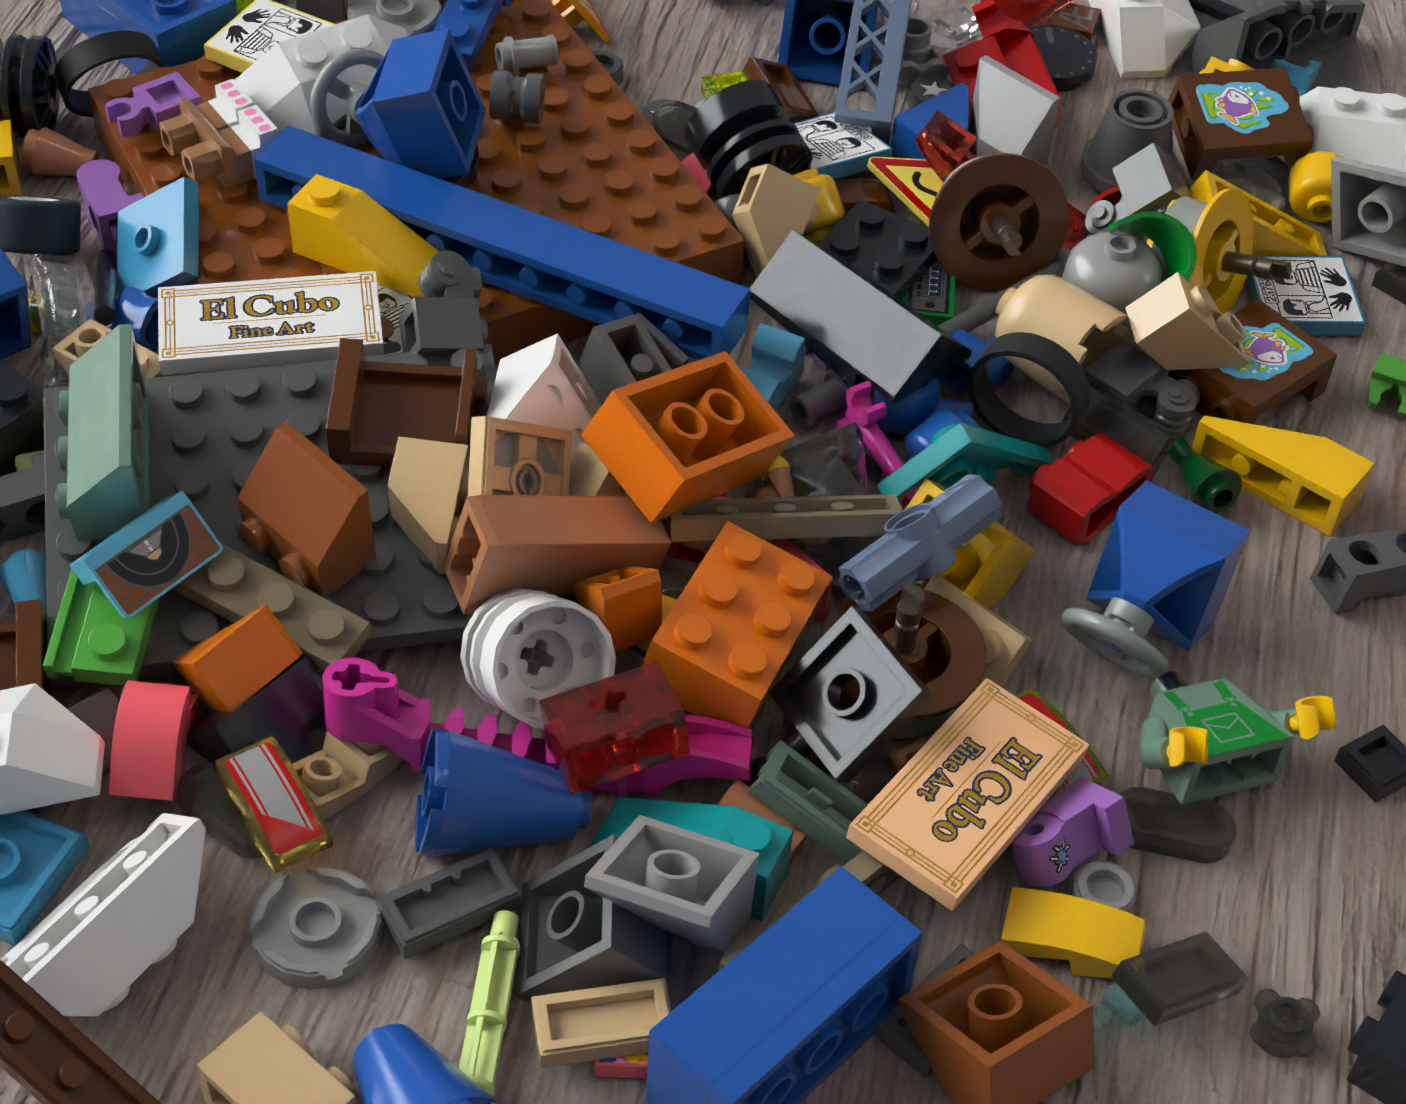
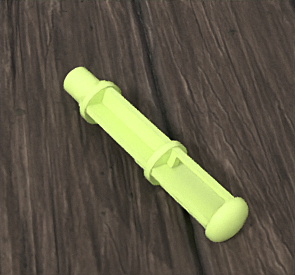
(491, 1001)

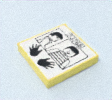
(257, 31)

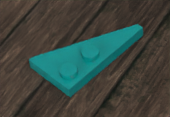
(965, 451)

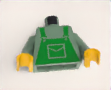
(1220, 740)

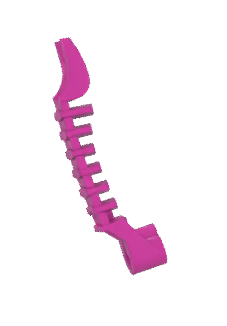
(372, 709)

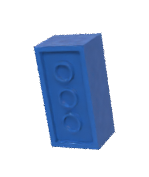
(174, 25)
(787, 1003)

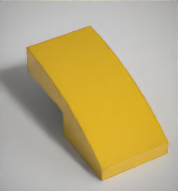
(1072, 929)

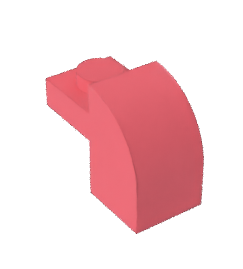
(151, 739)

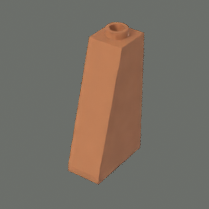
(546, 543)

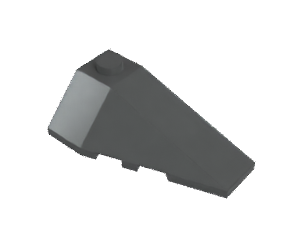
(1279, 31)

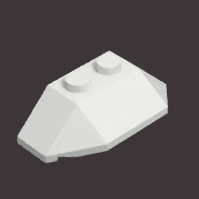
(1146, 34)
(286, 74)
(1357, 125)
(45, 752)
(116, 921)

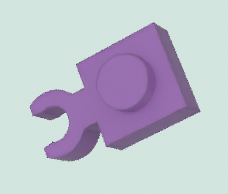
(151, 103)

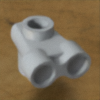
(919, 56)

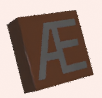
(1077, 18)

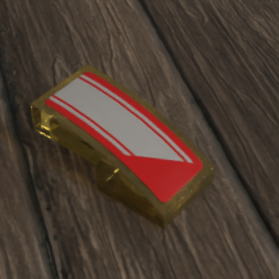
(274, 804)

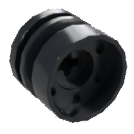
(28, 83)
(744, 130)

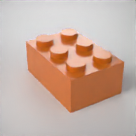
(686, 435)
(736, 626)

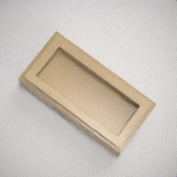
(598, 1021)

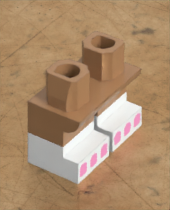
(219, 135)

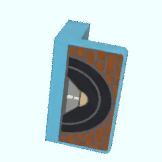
(149, 555)

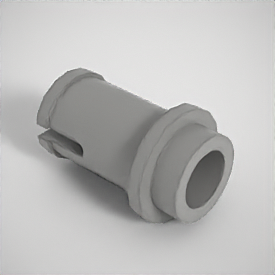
(526, 53)

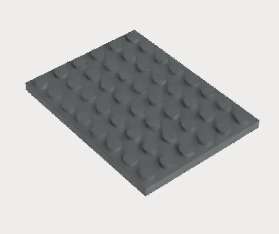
(207, 442)

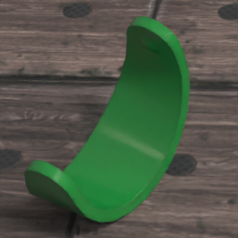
(1168, 235)

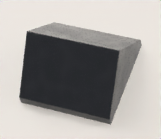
(285, 707)

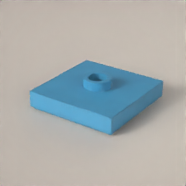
(159, 239)

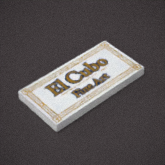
(266, 321)

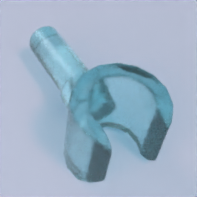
(1116, 1004)

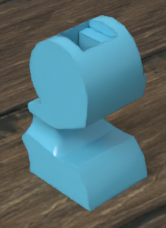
(775, 363)

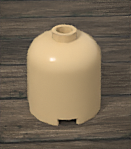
(1063, 314)

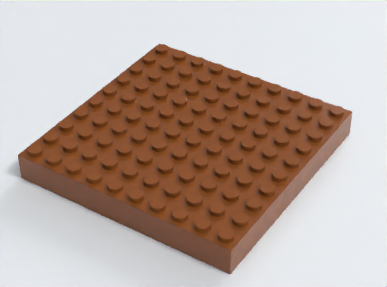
(584, 166)

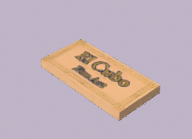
(967, 793)

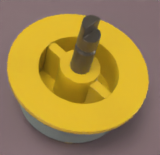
(1224, 246)

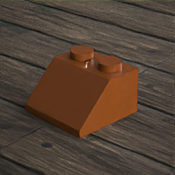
(307, 513)
(1001, 1029)

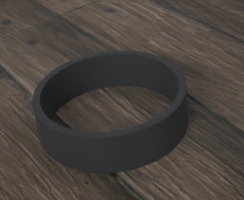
(95, 52)
(1049, 356)

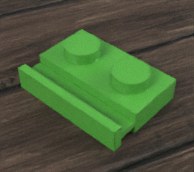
(94, 639)

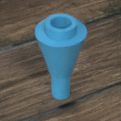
(25, 576)

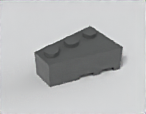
(627, 353)

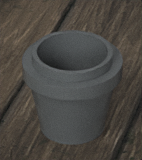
(1129, 125)

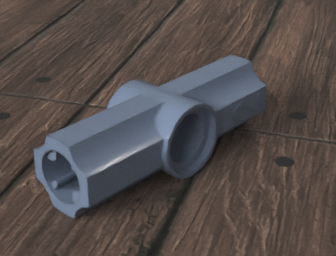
(919, 542)

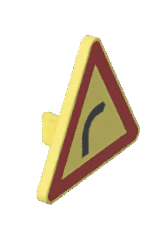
(910, 181)

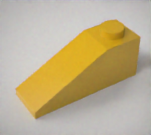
(1273, 230)
(356, 235)
(1289, 469)

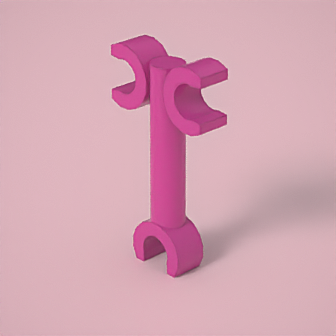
(866, 415)

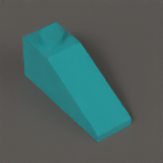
(721, 823)

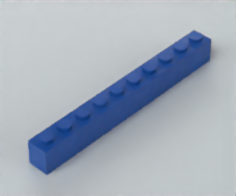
(520, 247)

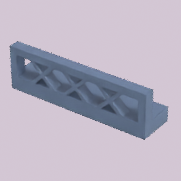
(887, 72)

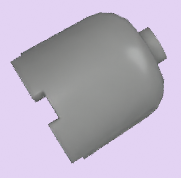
(1115, 270)

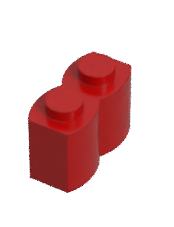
(1086, 487)

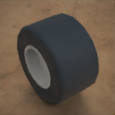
(39, 225)

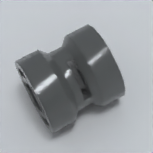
(517, 96)

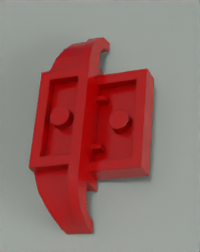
(1005, 42)

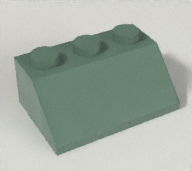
(105, 439)

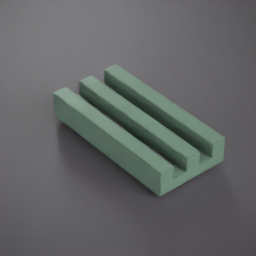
(812, 808)

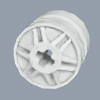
(567, 643)

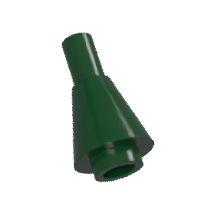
(1205, 479)

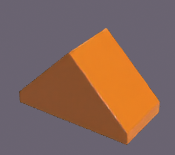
(625, 602)
(238, 660)

